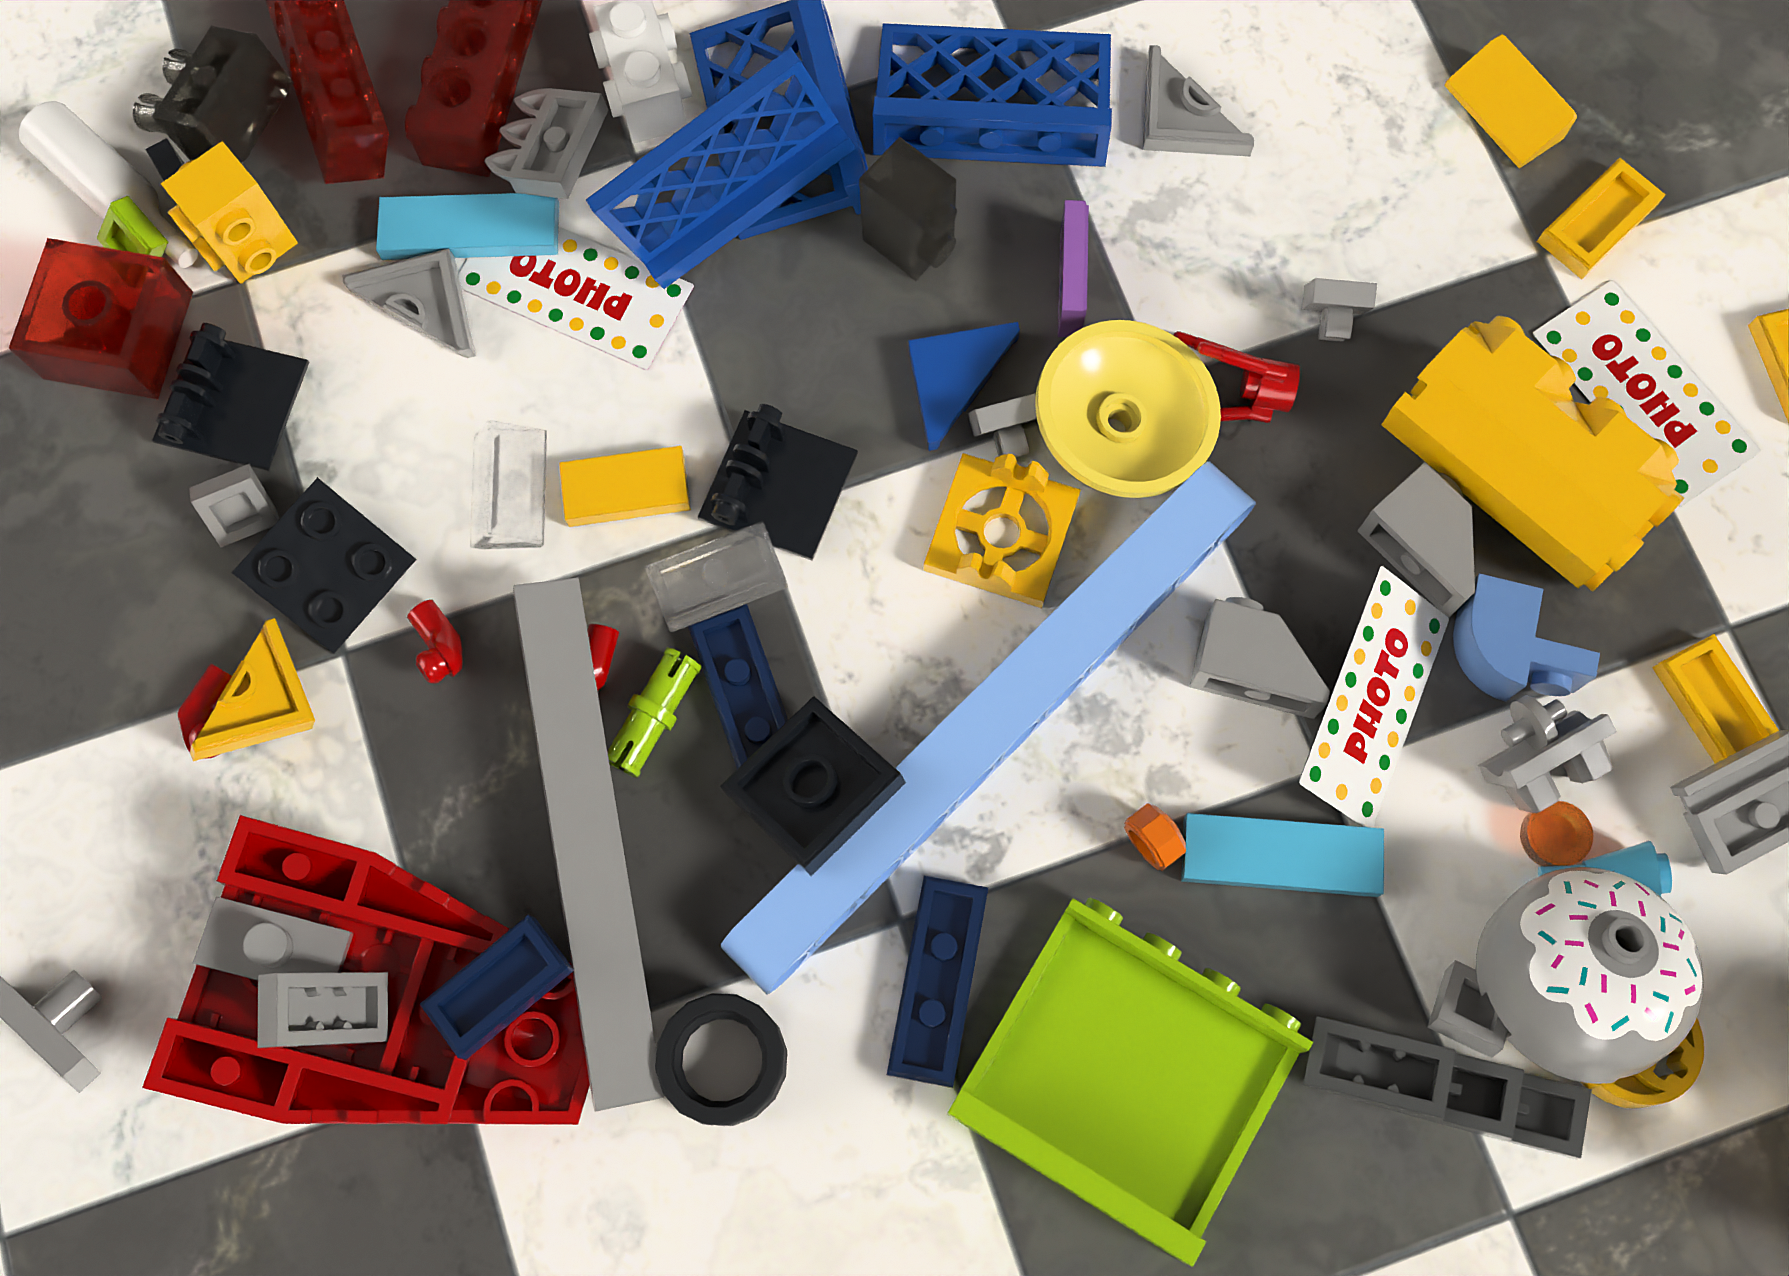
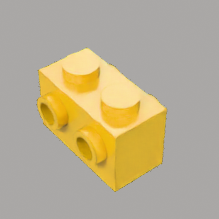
(227, 214)

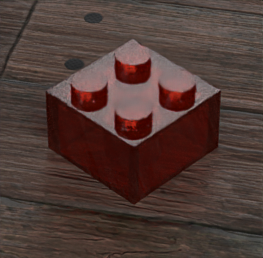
(101, 318)

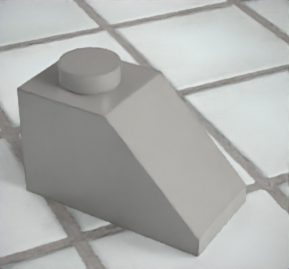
(1427, 537)
(1256, 660)

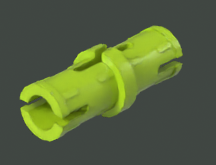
(652, 712)

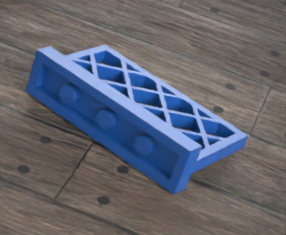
(821, 59)
(991, 126)
(725, 199)

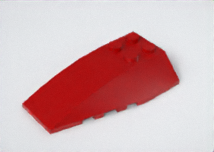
(401, 927)

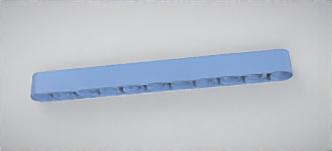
(992, 724)

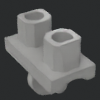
(1542, 741)

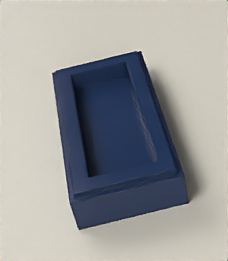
(496, 987)

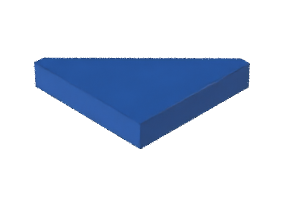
(953, 371)

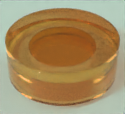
(1557, 835)

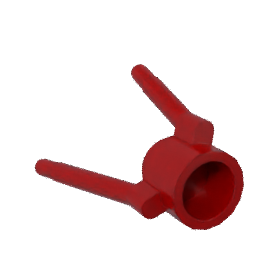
(1264, 381)

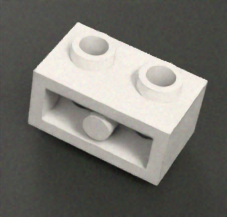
(645, 81)

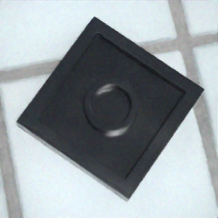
(813, 785)

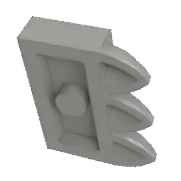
(549, 143)

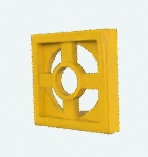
(990, 572)

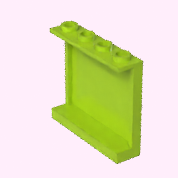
(1130, 1077)

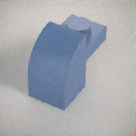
(1500, 649)

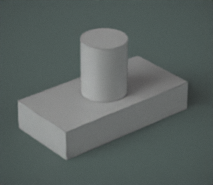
(263, 942)
(322, 1009)
(48, 1019)

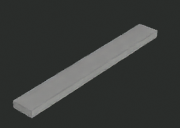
(587, 845)

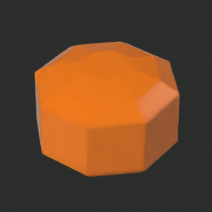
(1155, 836)

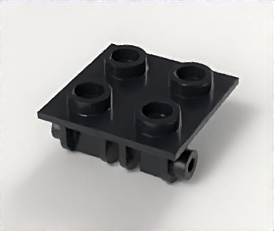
(230, 399)
(779, 480)
(324, 565)

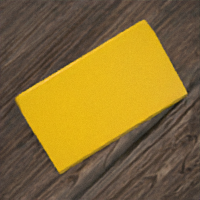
(1511, 101)

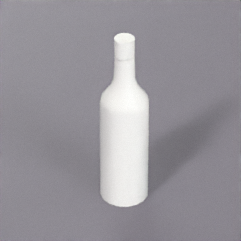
(95, 170)

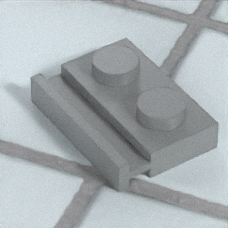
(1740, 804)

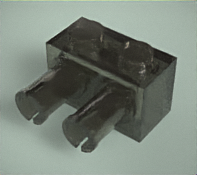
(216, 94)

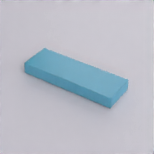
(468, 225)
(1283, 855)

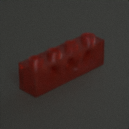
(486, 82)
(332, 88)

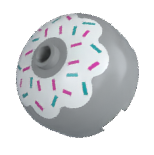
(1590, 974)

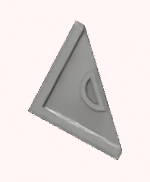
(1184, 116)
(421, 294)

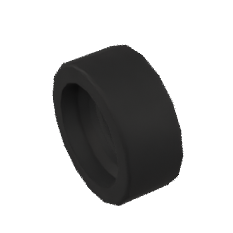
(670, 1060)

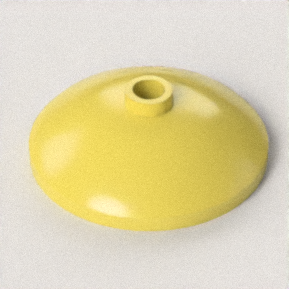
(1144, 382)

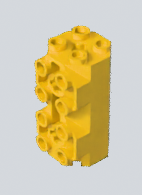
(1551, 470)

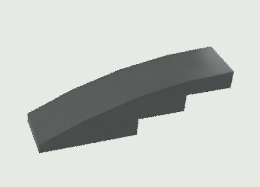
(1447, 1087)

